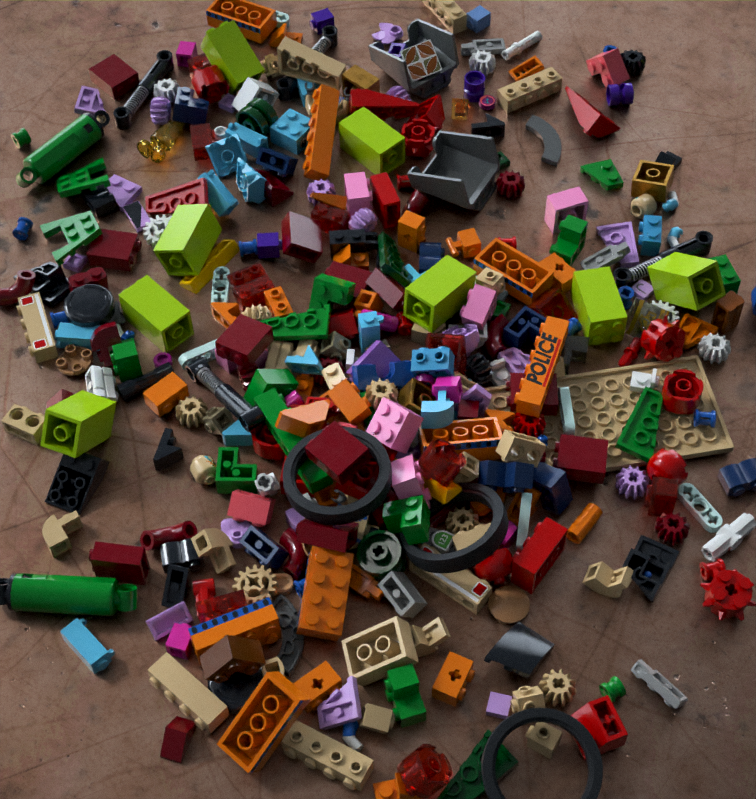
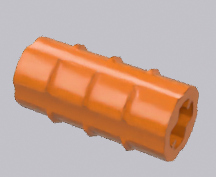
(584, 523)

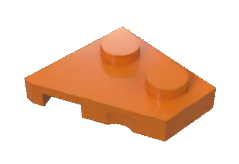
(695, 330)

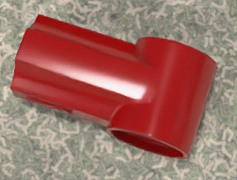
(203, 589)

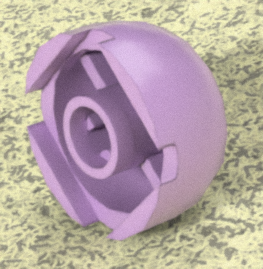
(471, 336)

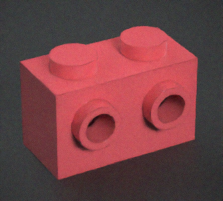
(251, 507)

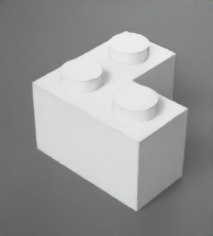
(254, 89)

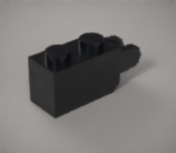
(357, 238)

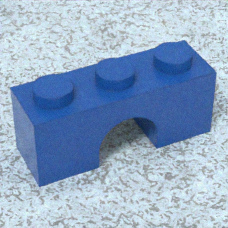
(399, 374)

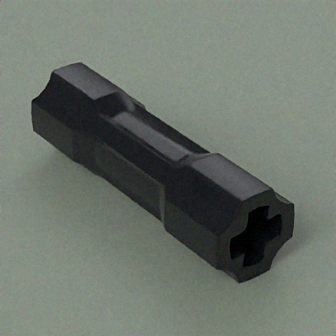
(134, 386)

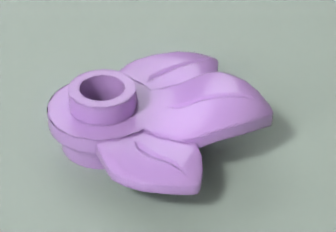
(388, 33)
(234, 530)

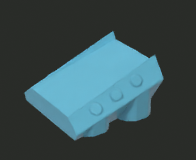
(225, 155)
(250, 182)

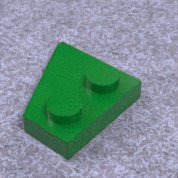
(604, 174)

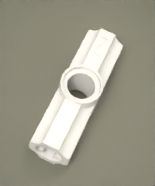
(267, 484)
(729, 537)

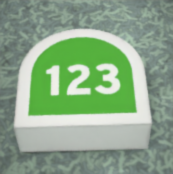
(442, 541)

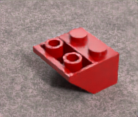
(603, 724)

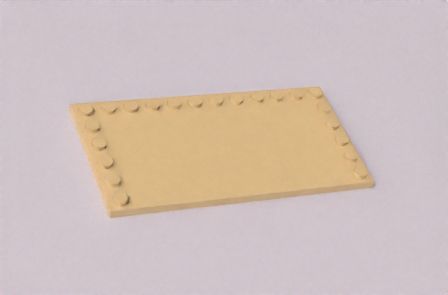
(604, 405)

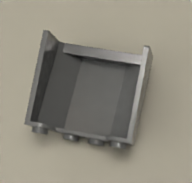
(418, 32)
(460, 170)

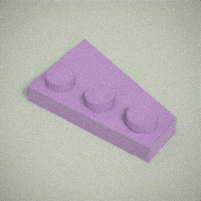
(616, 234)

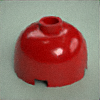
(668, 465)
(495, 567)

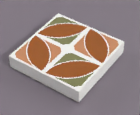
(421, 60)

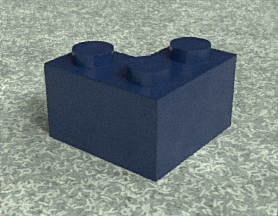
(188, 108)
(522, 328)
(510, 477)
(553, 487)

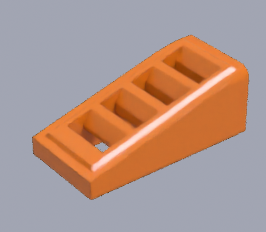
(528, 64)
(334, 200)

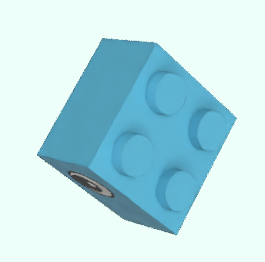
(291, 131)

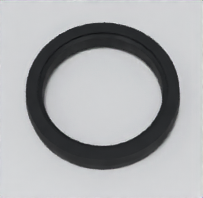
(340, 514)
(475, 552)
(545, 715)

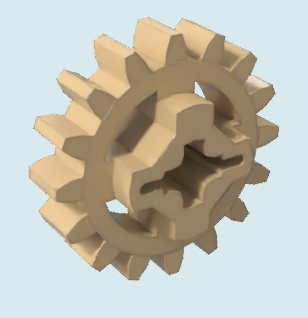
(256, 578)

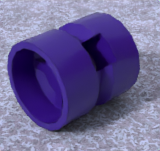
(474, 86)
(617, 94)

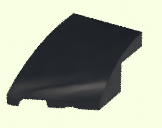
(50, 283)
(651, 557)
(520, 650)

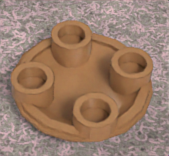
(74, 360)
(509, 604)

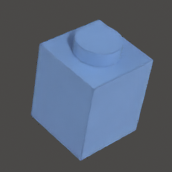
(478, 19)

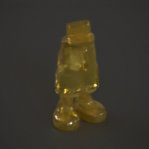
(161, 141)

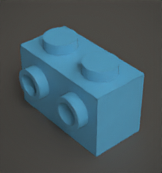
(650, 235)
(433, 361)

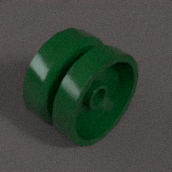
(257, 116)
(381, 553)

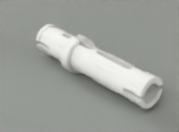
(508, 53)

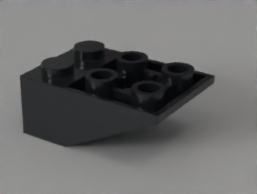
(76, 481)

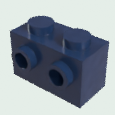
(276, 161)
(264, 547)

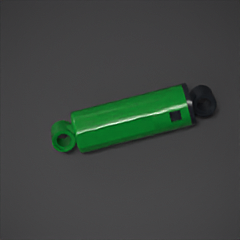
(63, 148)
(67, 594)

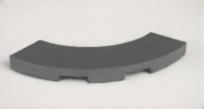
(550, 138)
(292, 643)

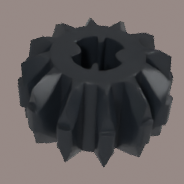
(633, 61)
(478, 369)

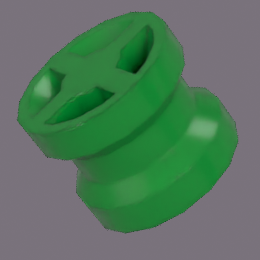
(21, 138)
(613, 688)

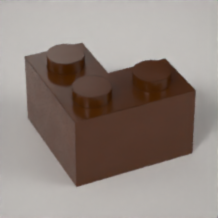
(231, 656)

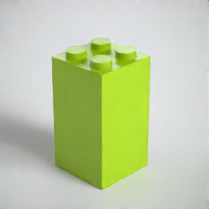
(232, 54)
(371, 141)
(187, 240)
(686, 280)
(438, 293)
(598, 305)
(156, 314)
(78, 423)

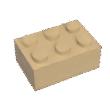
(379, 650)

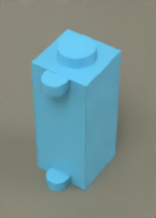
(250, 139)
(218, 195)
(368, 328)
(73, 334)
(86, 645)

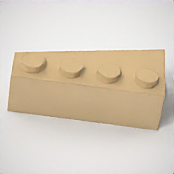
(308, 64)

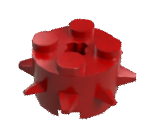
(418, 137)
(663, 340)
(726, 583)

